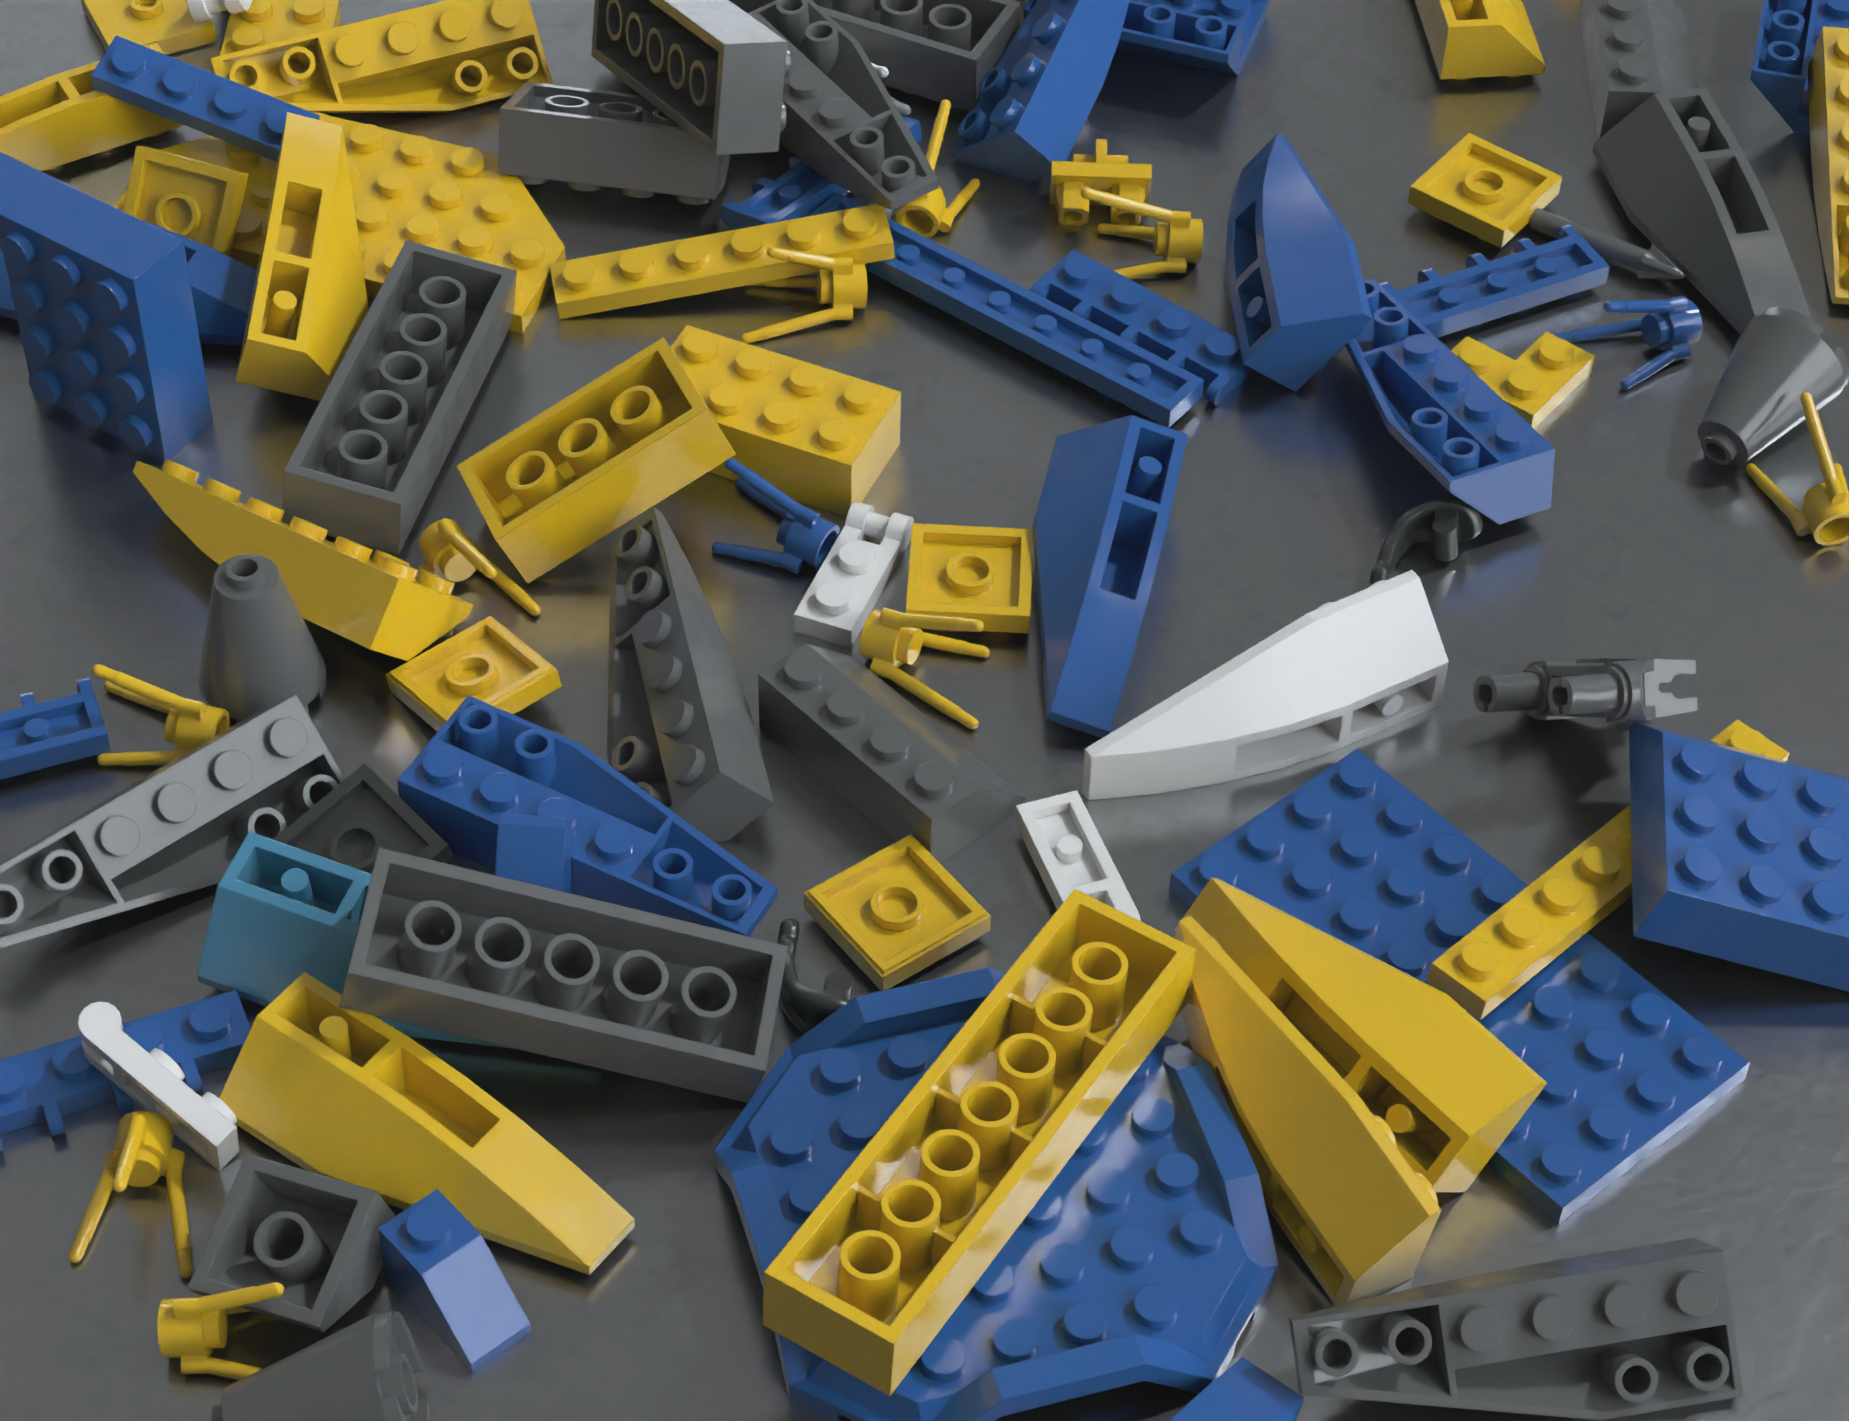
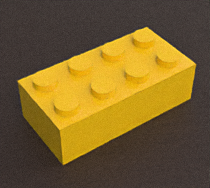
(793, 421)
(595, 460)

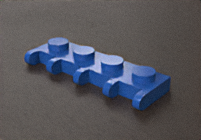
(790, 195)
(1504, 284)
(1146, 321)
(51, 731)
(62, 1081)

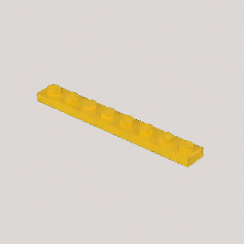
(1554, 908)

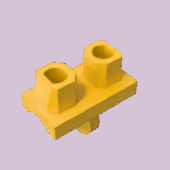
(1101, 173)

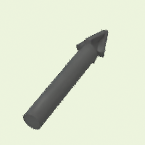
(1650, 263)

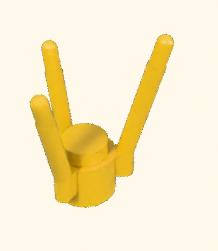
(929, 211)
(1176, 238)
(838, 284)
(1825, 504)
(456, 557)
(896, 639)
(186, 726)
(138, 1159)
(198, 1325)

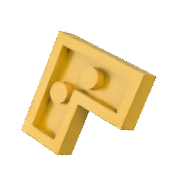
(1533, 381)

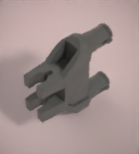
(1588, 688)

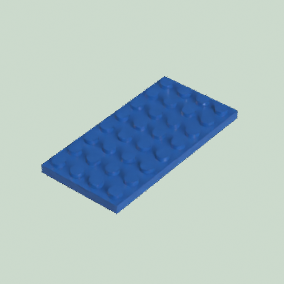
(1405, 887)

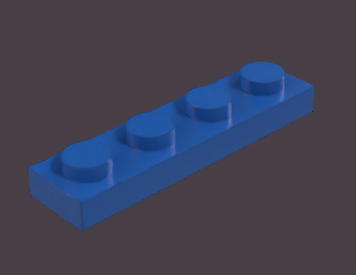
(194, 97)

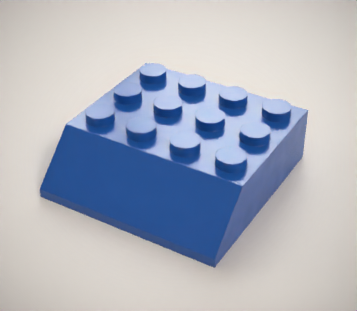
(103, 312)
(1739, 855)

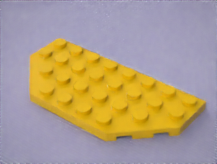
(412, 193)

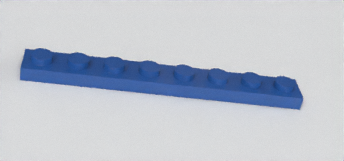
(1033, 324)

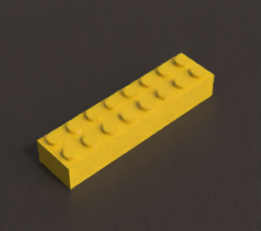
(977, 1142)

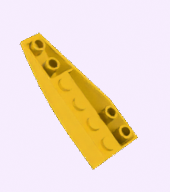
(332, 583)

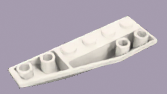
(1284, 700)

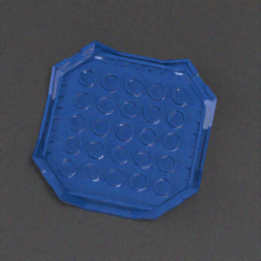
(1115, 1278)

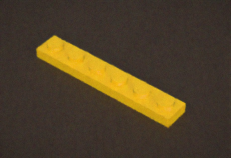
(716, 261)

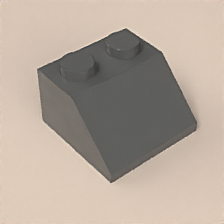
(299, 1232)

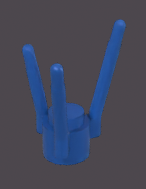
(1668, 326)
(802, 531)

